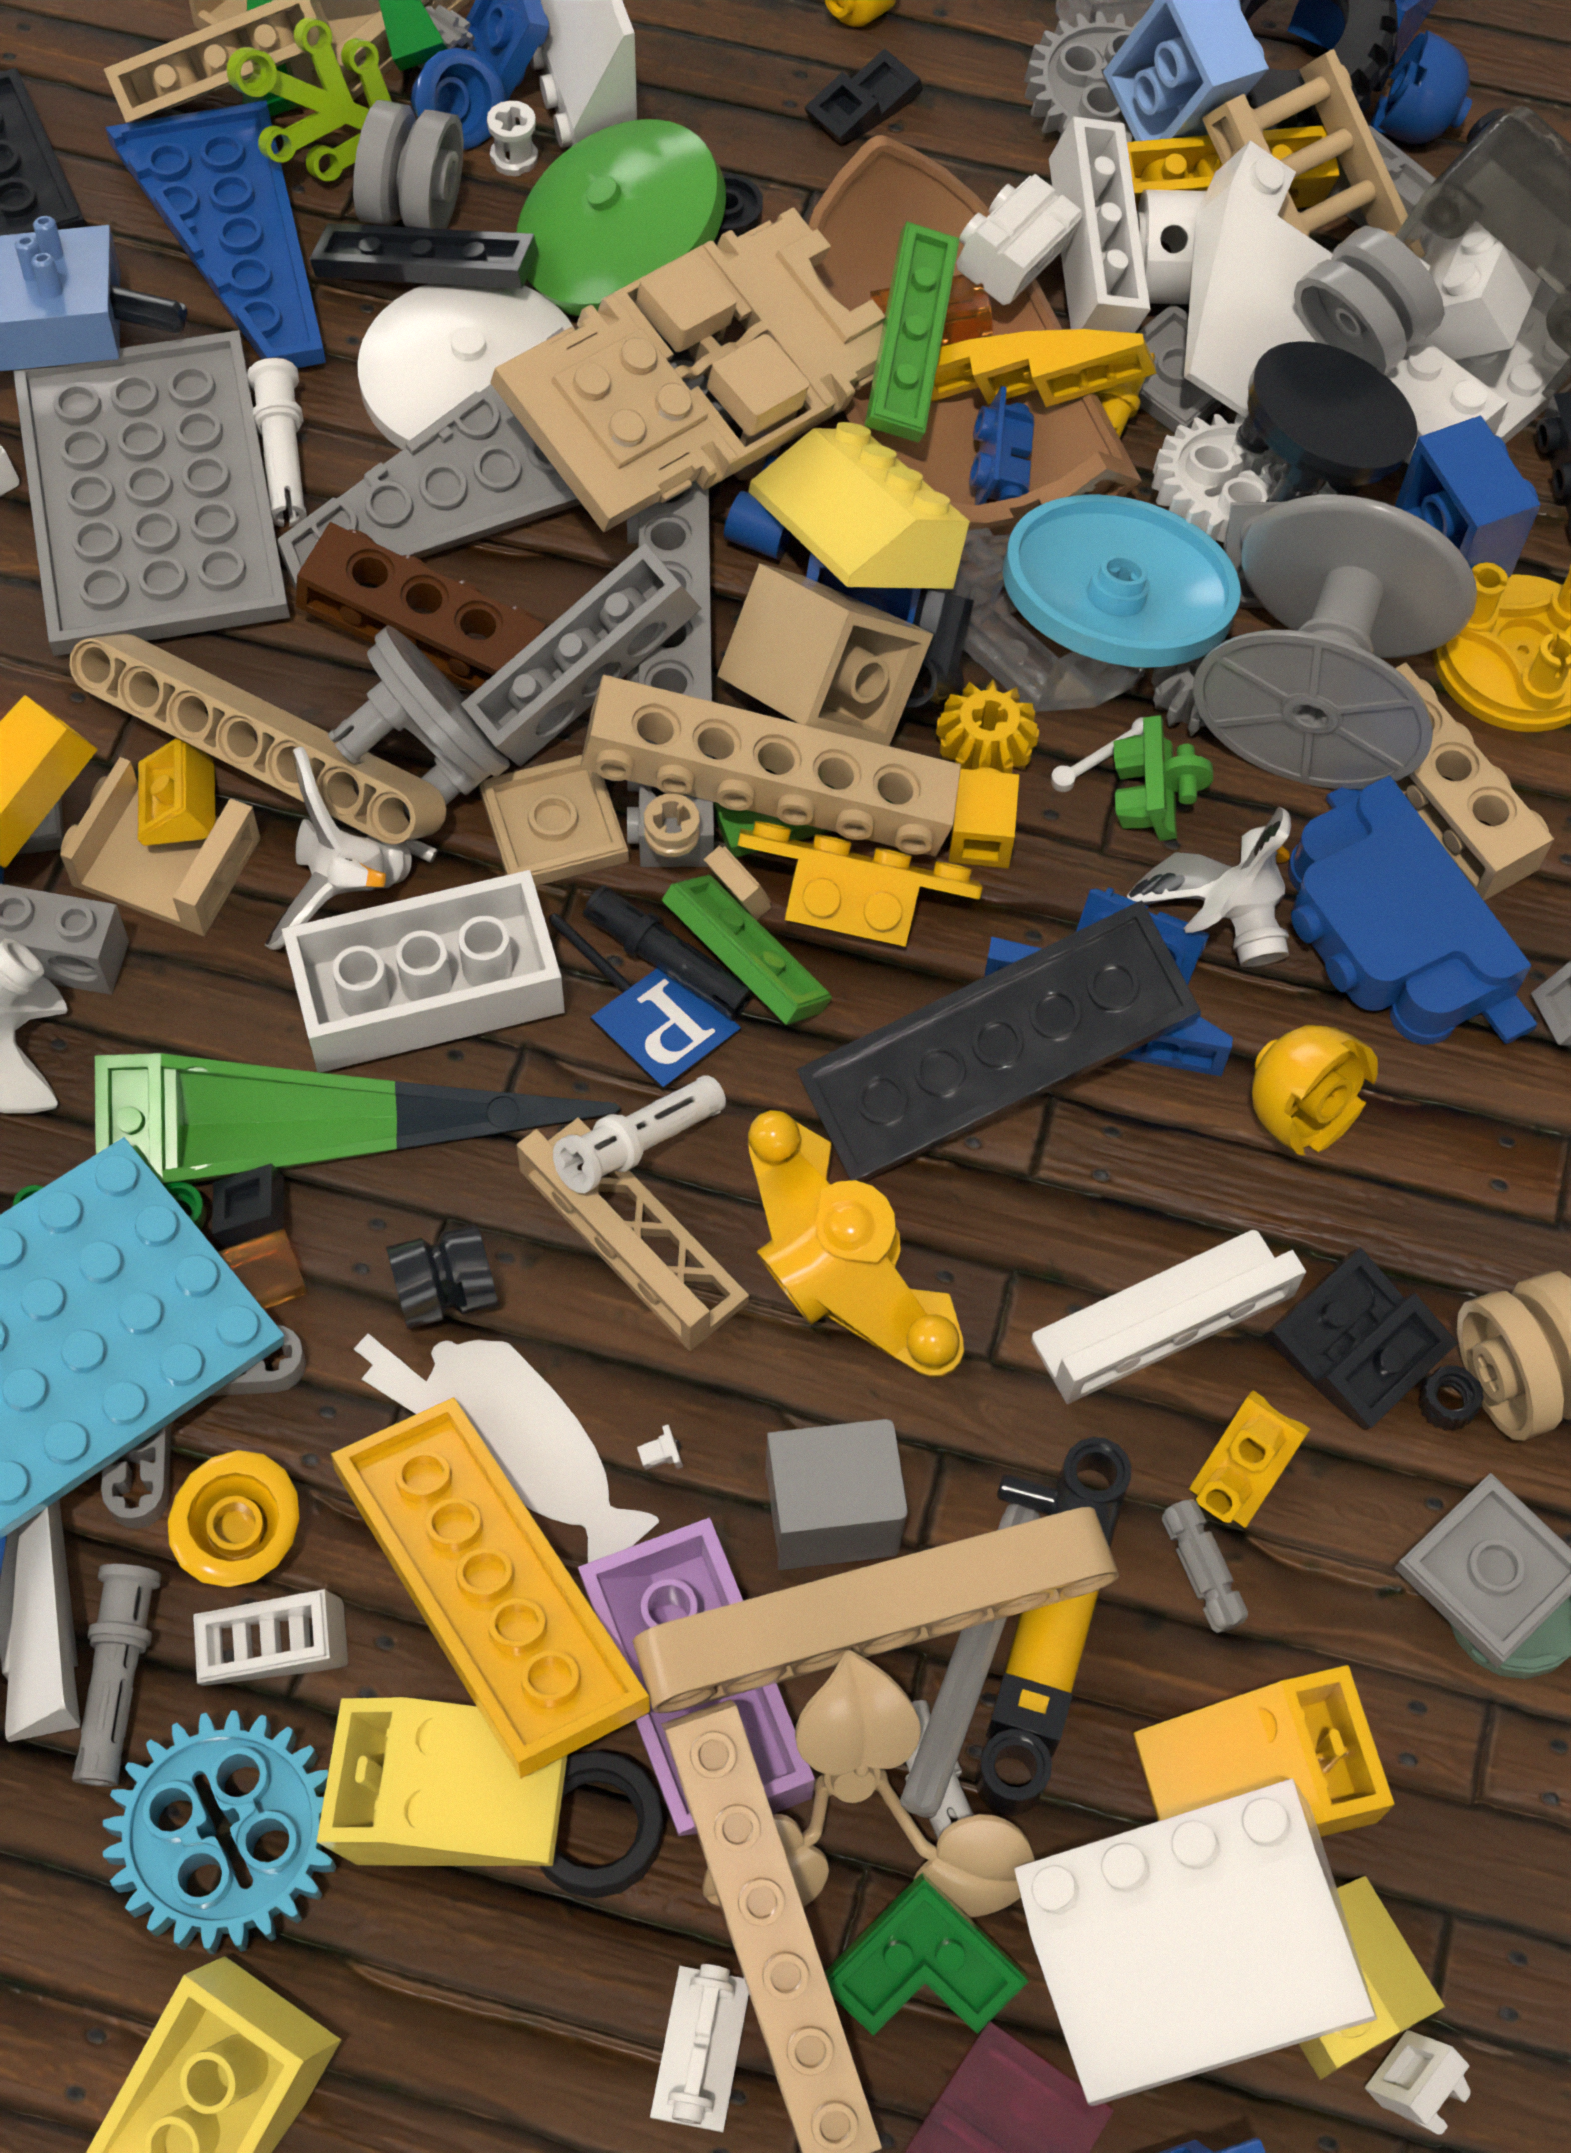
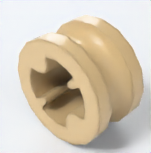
(656, 834)

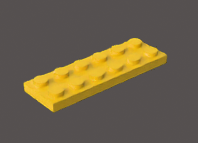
(490, 1587)

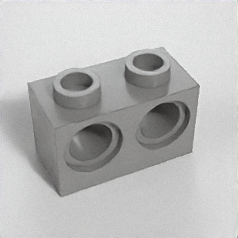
(72, 937)

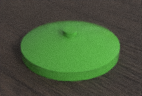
(620, 210)

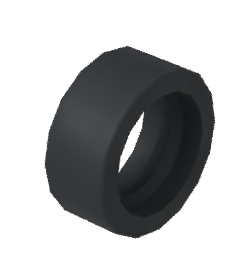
(633, 1866)

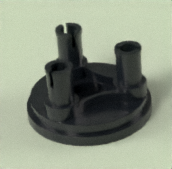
(1326, 419)

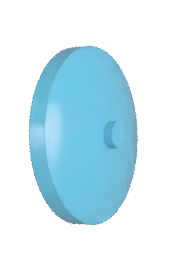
(1121, 580)

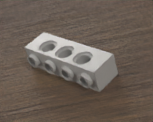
(564, 665)

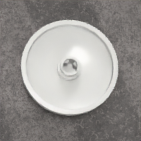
(442, 347)

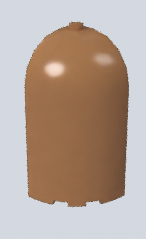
(862, 221)

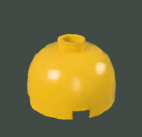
(1310, 1085)

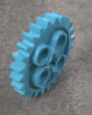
(164, 1860)

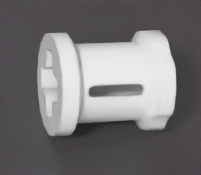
(512, 138)

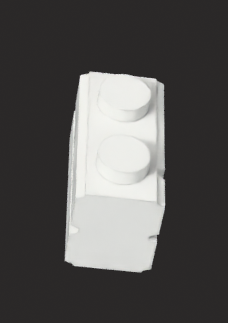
(1017, 238)

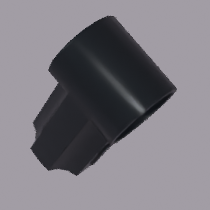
(948, 619)

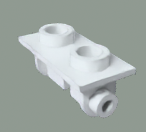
(701, 2048)

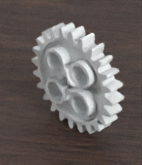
(1209, 469)

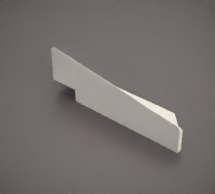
(38, 1630)

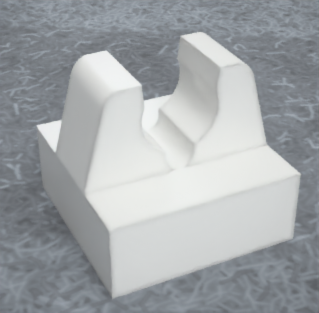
(1419, 2079)

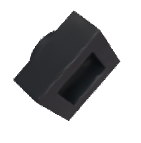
(248, 1205)

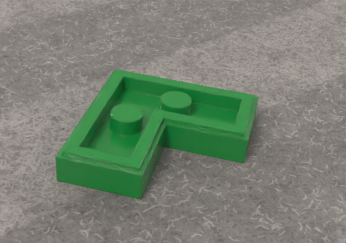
(920, 1943)

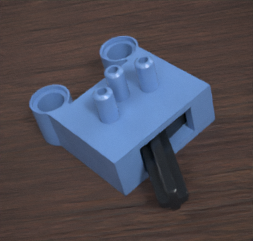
(67, 298)

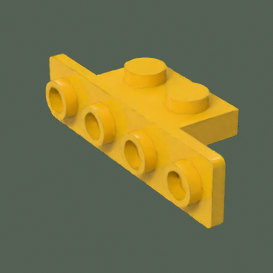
(853, 890)

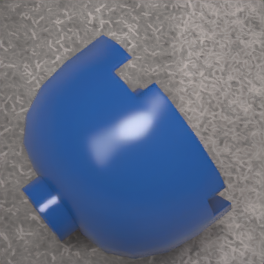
(1425, 92)

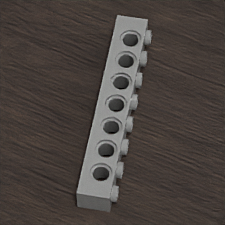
(680, 539)

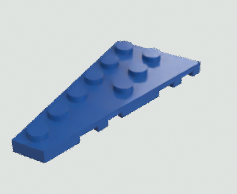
(230, 219)

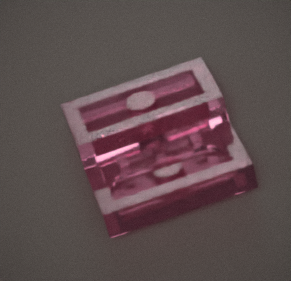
(1010, 2104)

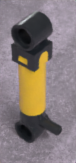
(1049, 1639)

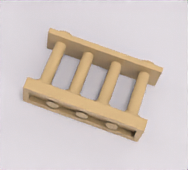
(1348, 138)

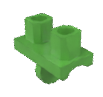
(1164, 775)

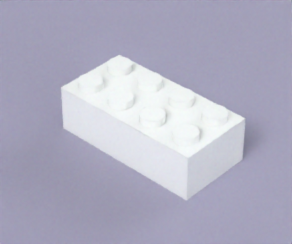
(424, 970)

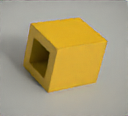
(984, 818)

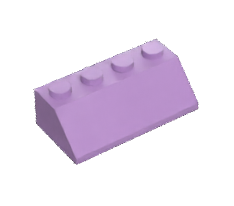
(669, 1581)

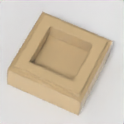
(738, 882)

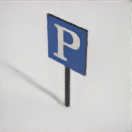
(656, 1019)

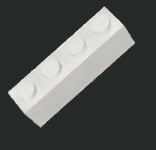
(1105, 253)

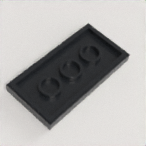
(29, 170)

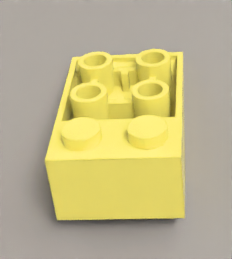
(433, 1790)

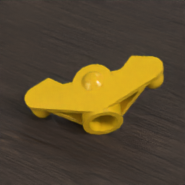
(840, 1251)

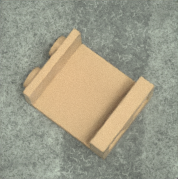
(168, 881)

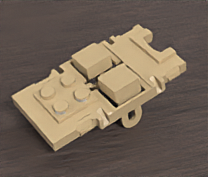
(625, 420)

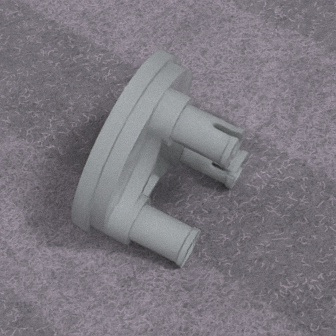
(430, 707)

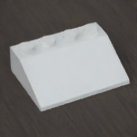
(587, 67)
(1482, 292)
(1194, 1942)

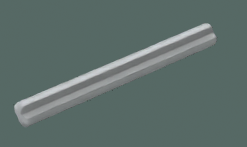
(955, 1704)

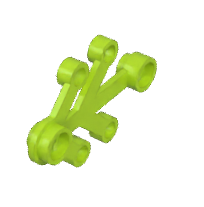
(332, 104)

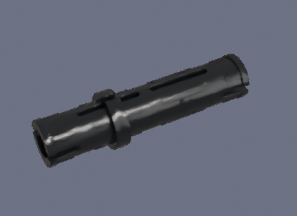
(648, 938)

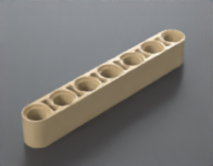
(230, 737)
(873, 1609)

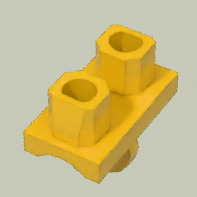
(1247, 1461)

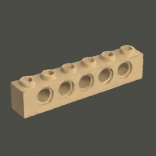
(799, 754)
(770, 1932)

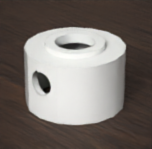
(1171, 219)

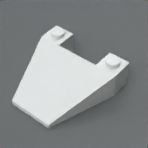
(1244, 275)

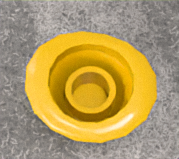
(233, 1519)

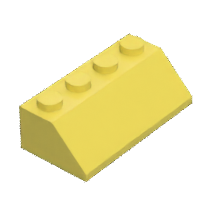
(863, 511)

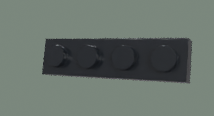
(424, 255)

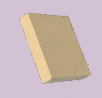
(553, 821)

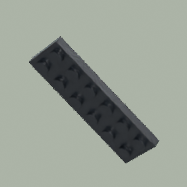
(998, 1042)

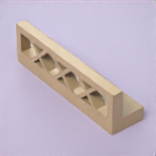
(623, 1249)

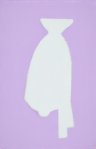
(524, 1429)

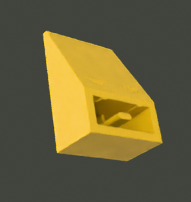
(1284, 1731)

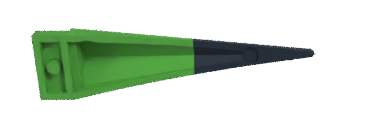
(224, 1118)

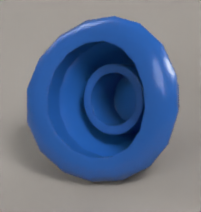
(461, 85)

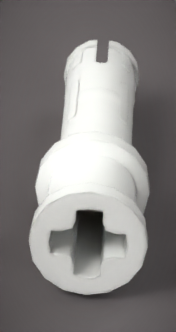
(277, 421)
(620, 1140)

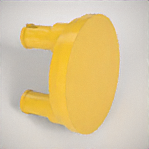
(1513, 653)

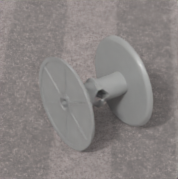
(1352, 589)

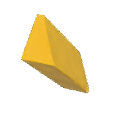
(175, 794)

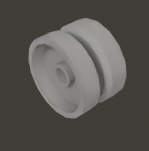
(407, 167)
(1370, 299)

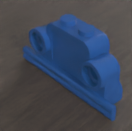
(1403, 920)

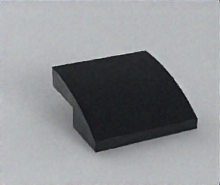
(1360, 1339)

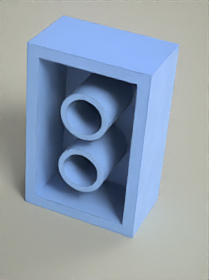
(1183, 66)

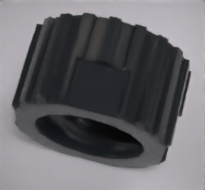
(1467, 1386)

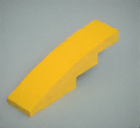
(1050, 361)

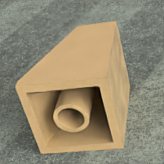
(823, 656)

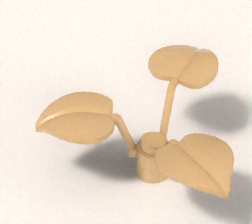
(851, 1733)

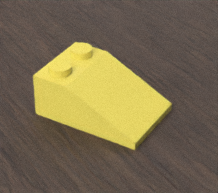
(218, 2070)

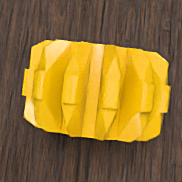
(987, 729)

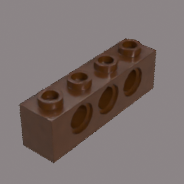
(331, 591)

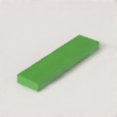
(912, 332)

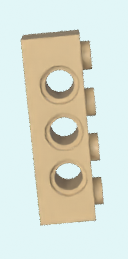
(199, 60)
(1486, 854)

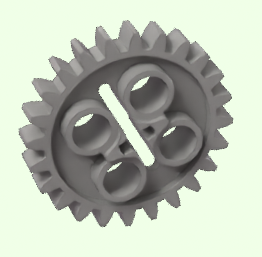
(1068, 73)

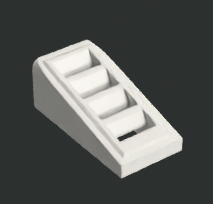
(328, 1637)

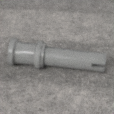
(117, 1642)

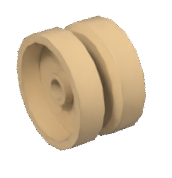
(1521, 1353)

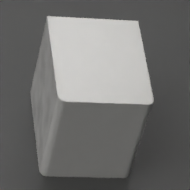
(835, 1493)

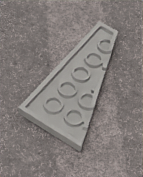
(448, 487)

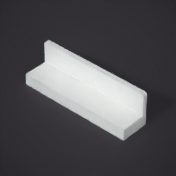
(1165, 1314)

